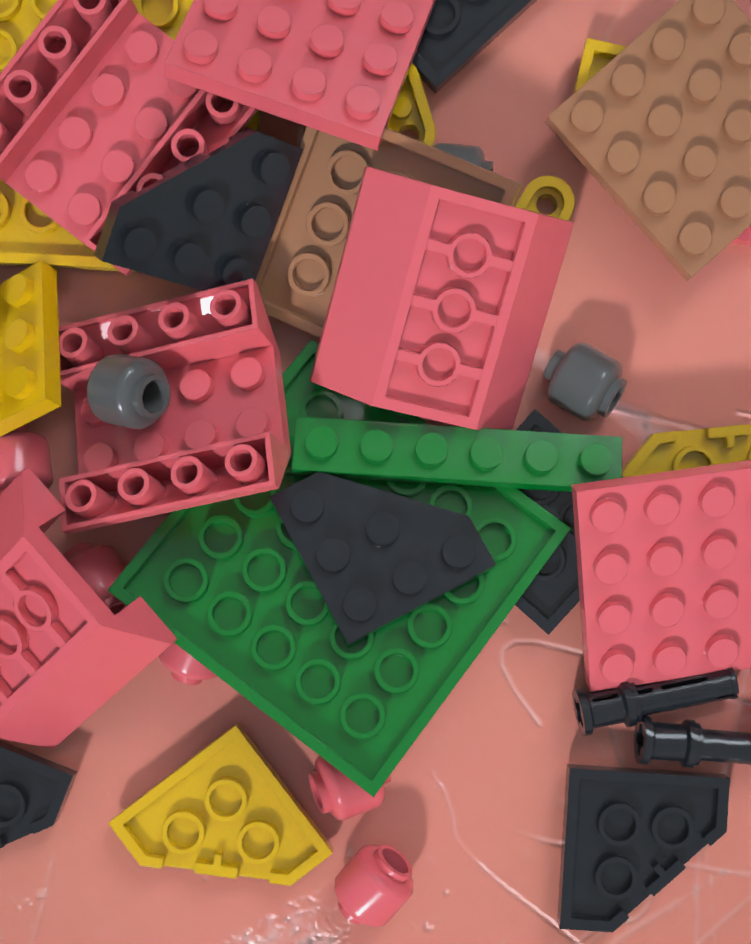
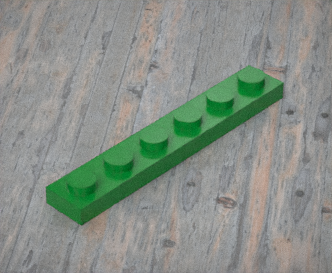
(453, 454)

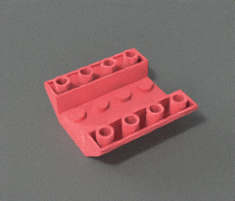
(97, 116)
(439, 302)
(224, 414)
(57, 637)

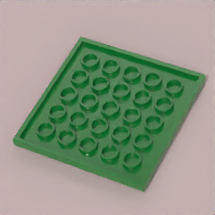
(255, 619)

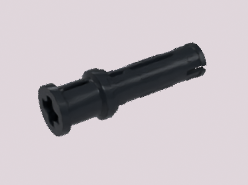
(632, 701)
(689, 743)

